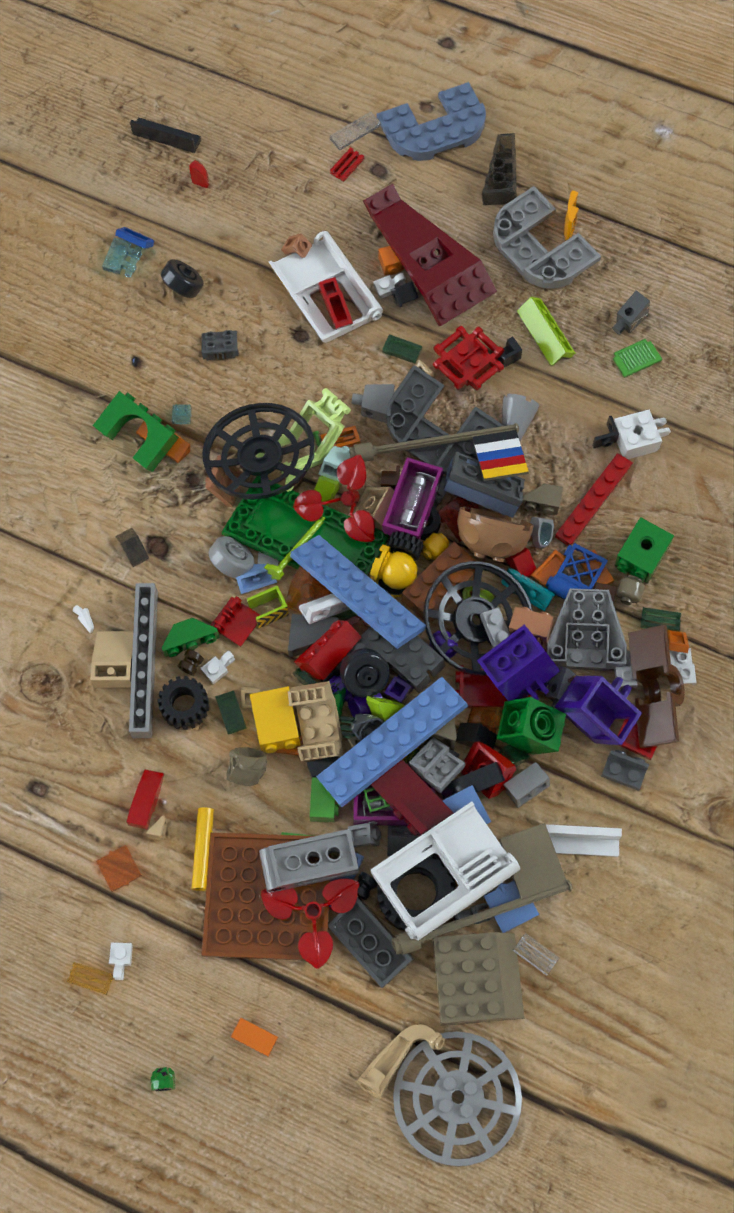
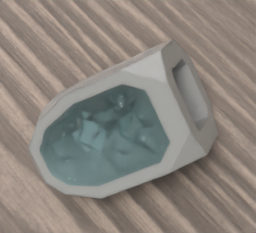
(542, 532)

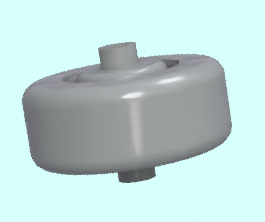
(231, 557)

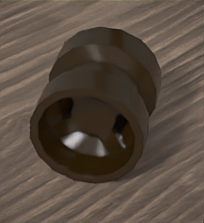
(190, 662)

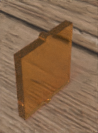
(118, 868)

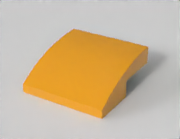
(571, 215)

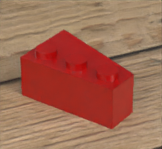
(328, 650)

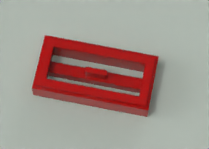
(345, 162)

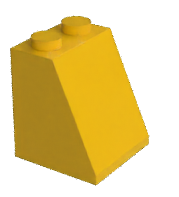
(274, 720)

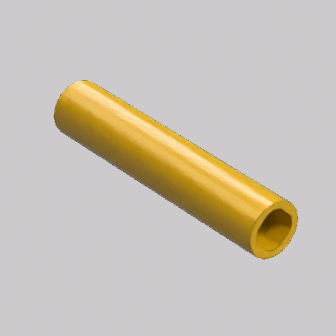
(202, 845)

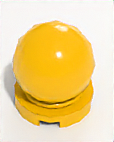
(395, 569)

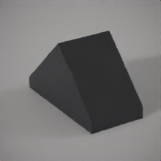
(473, 732)

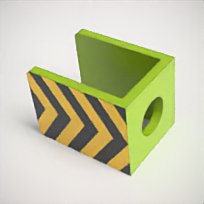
(264, 597)

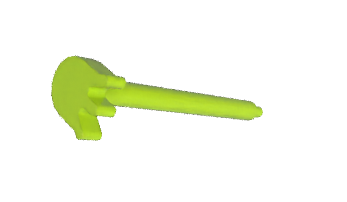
(276, 571)

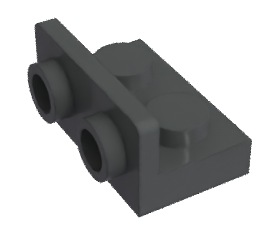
(625, 769)

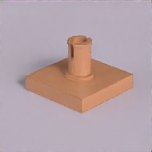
(223, 479)

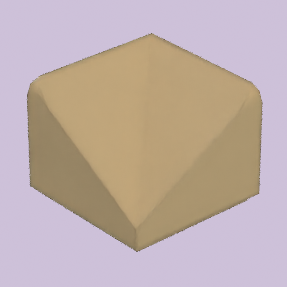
(158, 828)

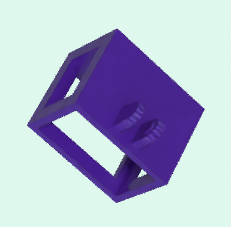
(519, 665)
(594, 705)

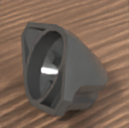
(365, 724)

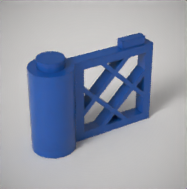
(562, 583)

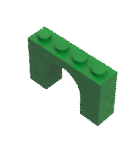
(159, 437)

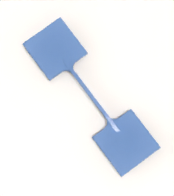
(504, 892)

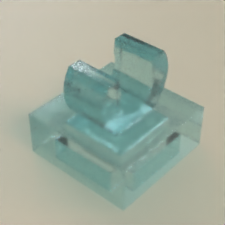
(181, 414)

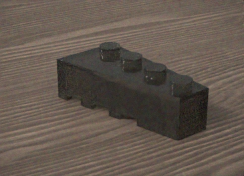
(502, 174)

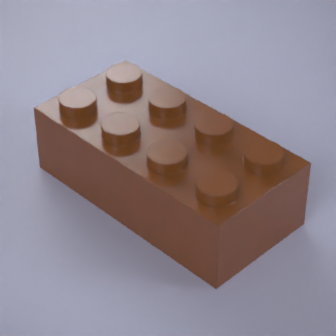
(416, 593)

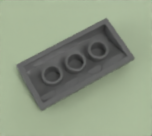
(369, 942)

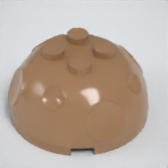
(492, 533)

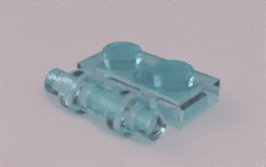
(117, 255)

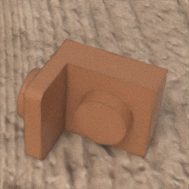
(297, 244)

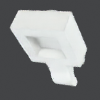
(386, 283)
(216, 669)
(120, 957)

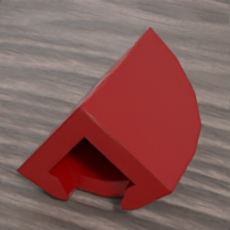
(198, 174)

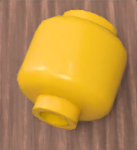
(434, 546)

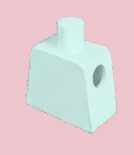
(333, 460)

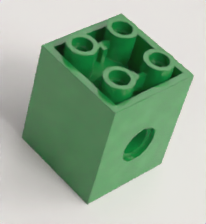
(643, 562)
(531, 726)

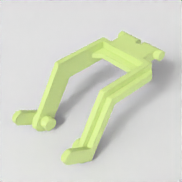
(330, 412)

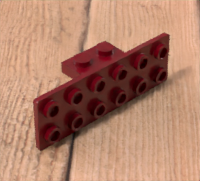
(411, 799)

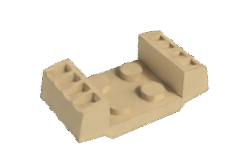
(317, 721)

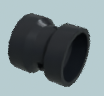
(366, 884)

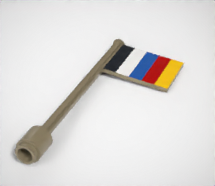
(496, 450)

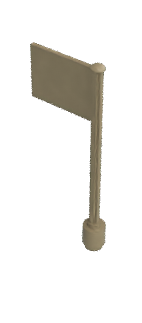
(537, 879)

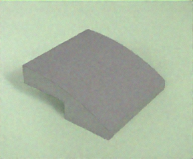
(436, 765)

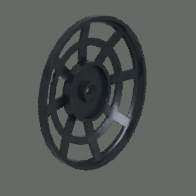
(258, 444)
(467, 608)

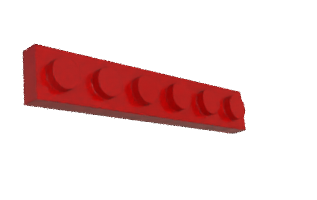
(593, 500)

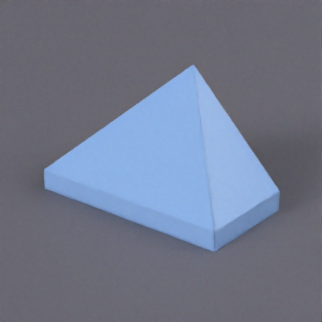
(255, 579)

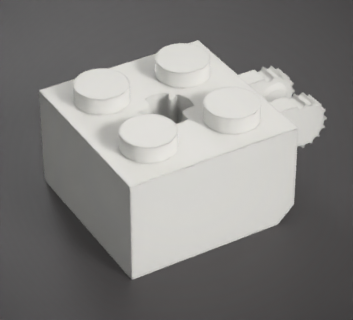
(640, 434)

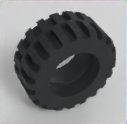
(429, 867)

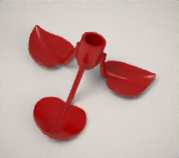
(350, 473)
(314, 946)

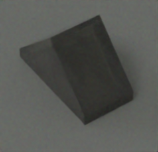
(132, 547)

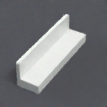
(322, 608)
(585, 840)

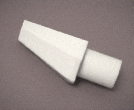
(84, 617)

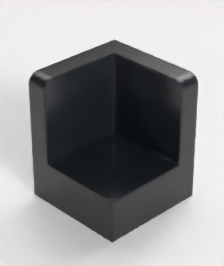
(512, 352)

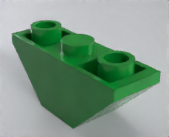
(188, 635)

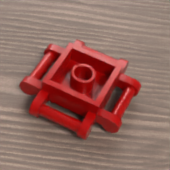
(468, 358)

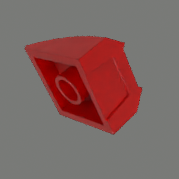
(481, 756)

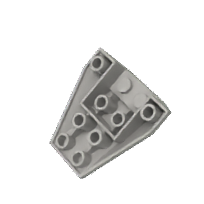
(587, 632)

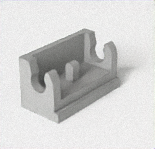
(527, 784)

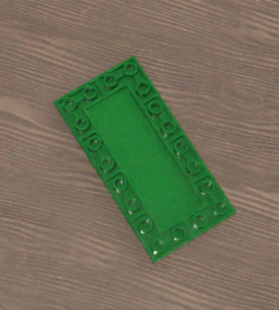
(275, 528)

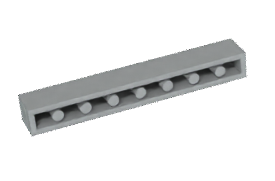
(143, 661)

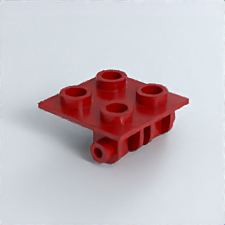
(236, 621)

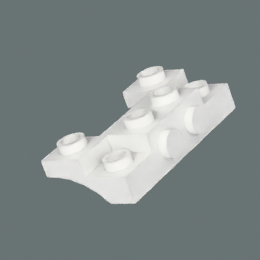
(681, 660)

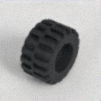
(179, 688)

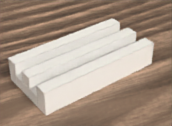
(492, 858)

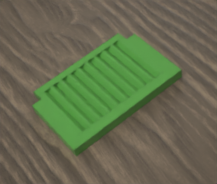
(636, 357)

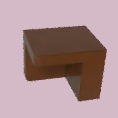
(390, 478)

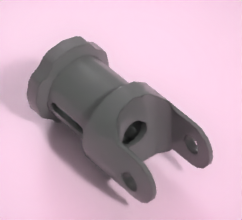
(472, 910)

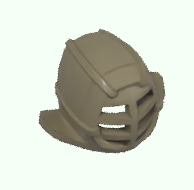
(246, 766)

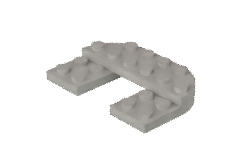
(527, 255)

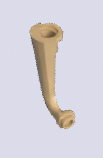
(381, 1070)

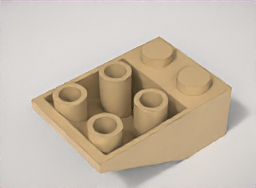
(112, 659)

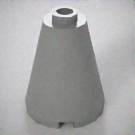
(519, 411)

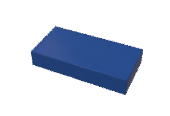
(134, 237)

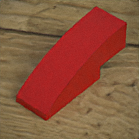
(335, 303)
(145, 799)

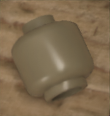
(630, 590)

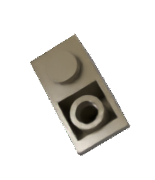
(543, 499)

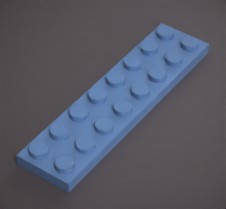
(358, 591)
(392, 741)

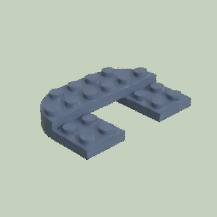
(460, 126)

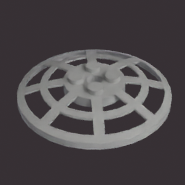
(455, 1113)

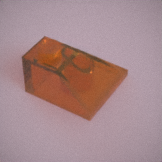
(304, 589)

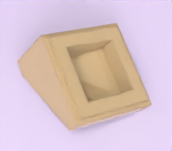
(245, 696)

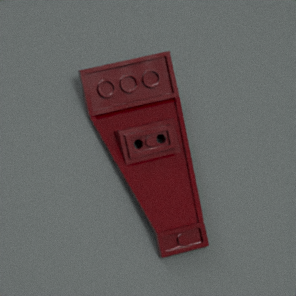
(446, 281)

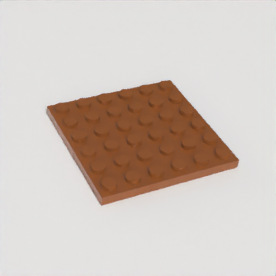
(234, 909)

